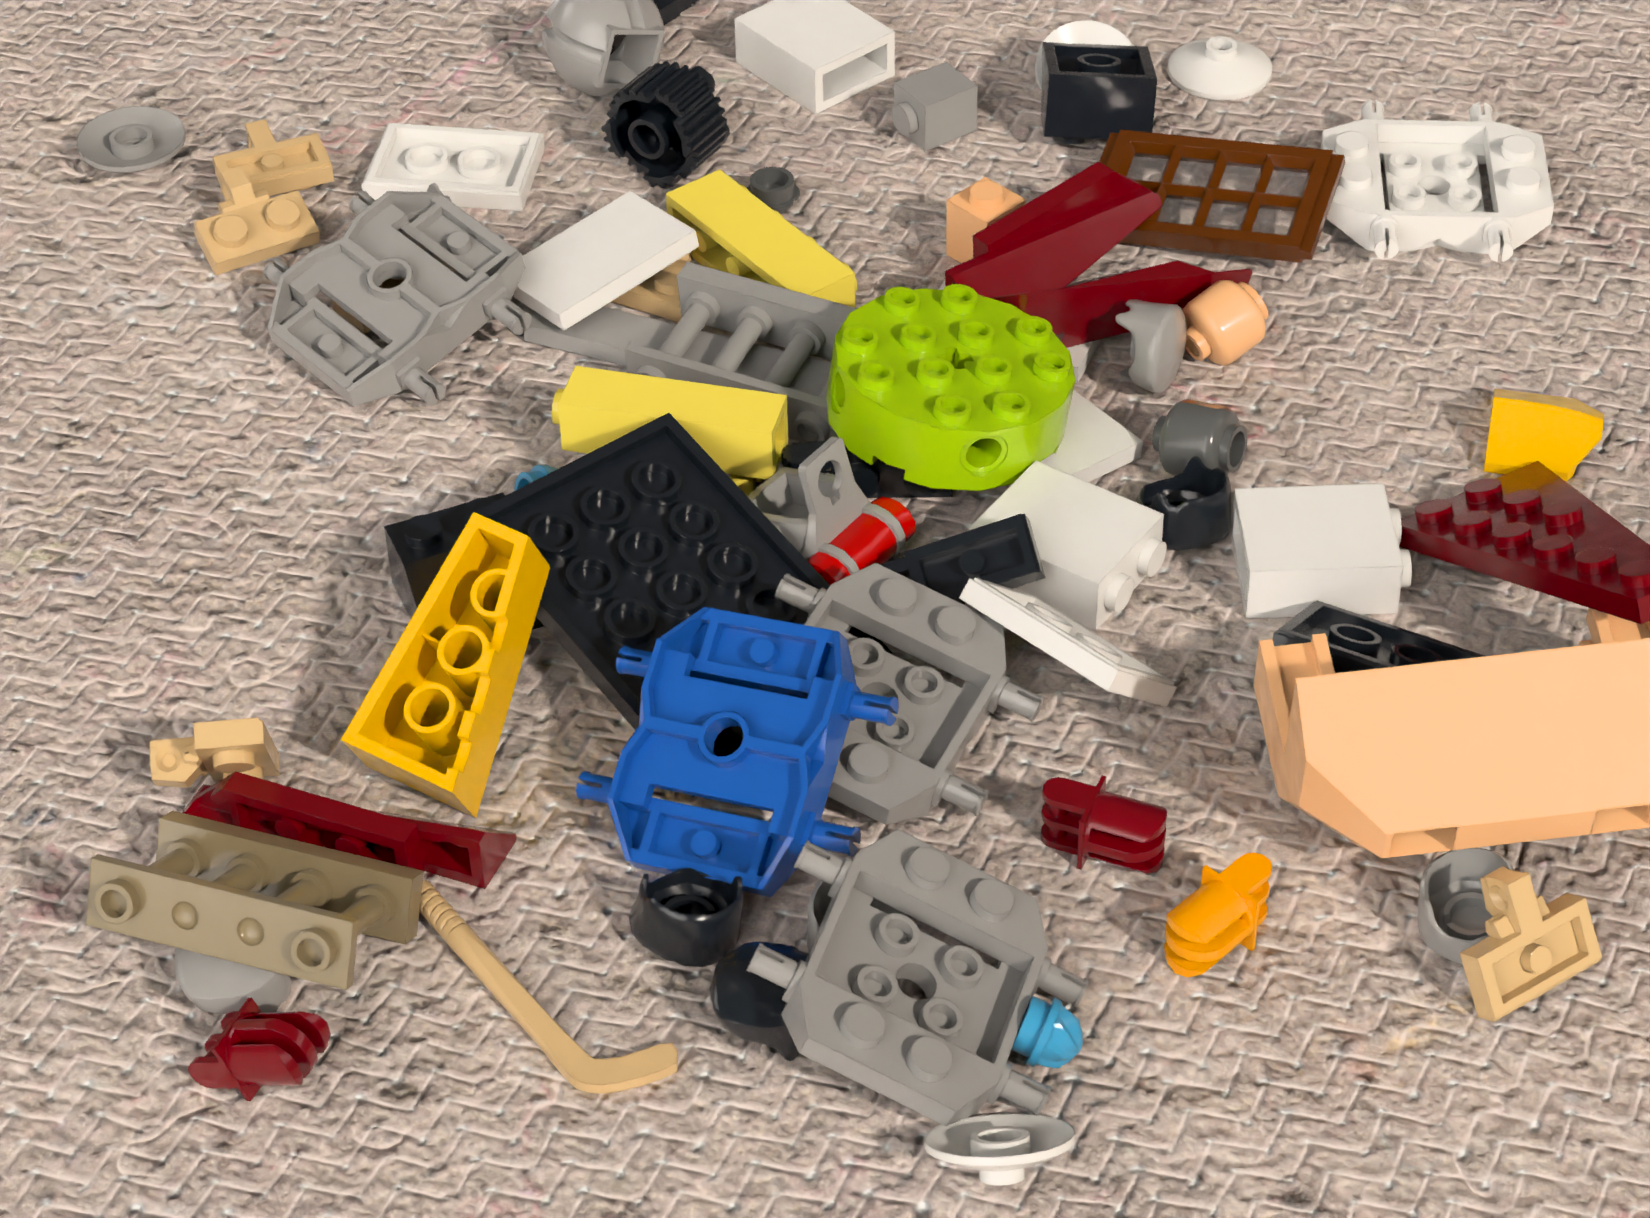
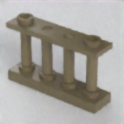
(255, 899)

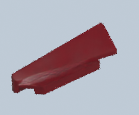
(1056, 234)
(1090, 308)
(429, 845)

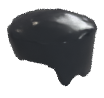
(1193, 506)
(688, 917)
(750, 1004)

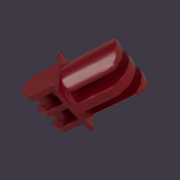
(1102, 825)
(261, 1050)

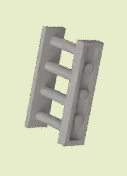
(752, 313)

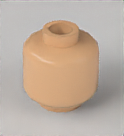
(1224, 322)

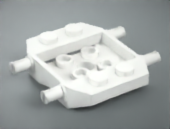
(1441, 161)

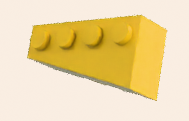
(455, 669)

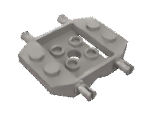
(452, 286)
(910, 766)
(934, 1052)

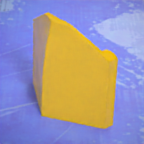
(1540, 429)

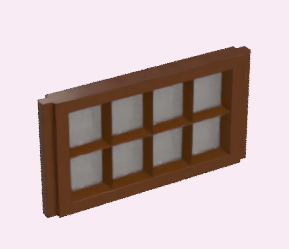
(1228, 193)

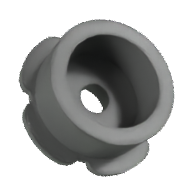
(774, 188)

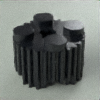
(666, 122)

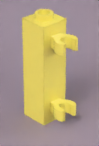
(733, 425)

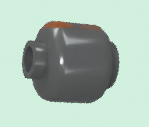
(1200, 431)

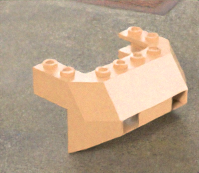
(1464, 744)

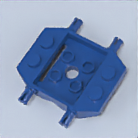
(793, 700)

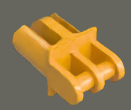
(1218, 915)

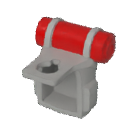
(831, 516)

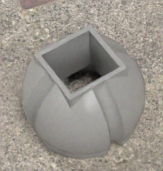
(584, 37)

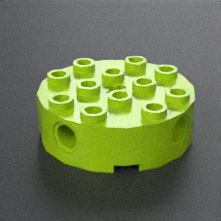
(949, 387)

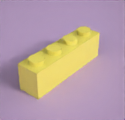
(755, 242)

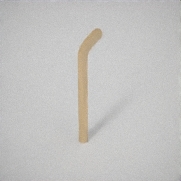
(567, 1056)

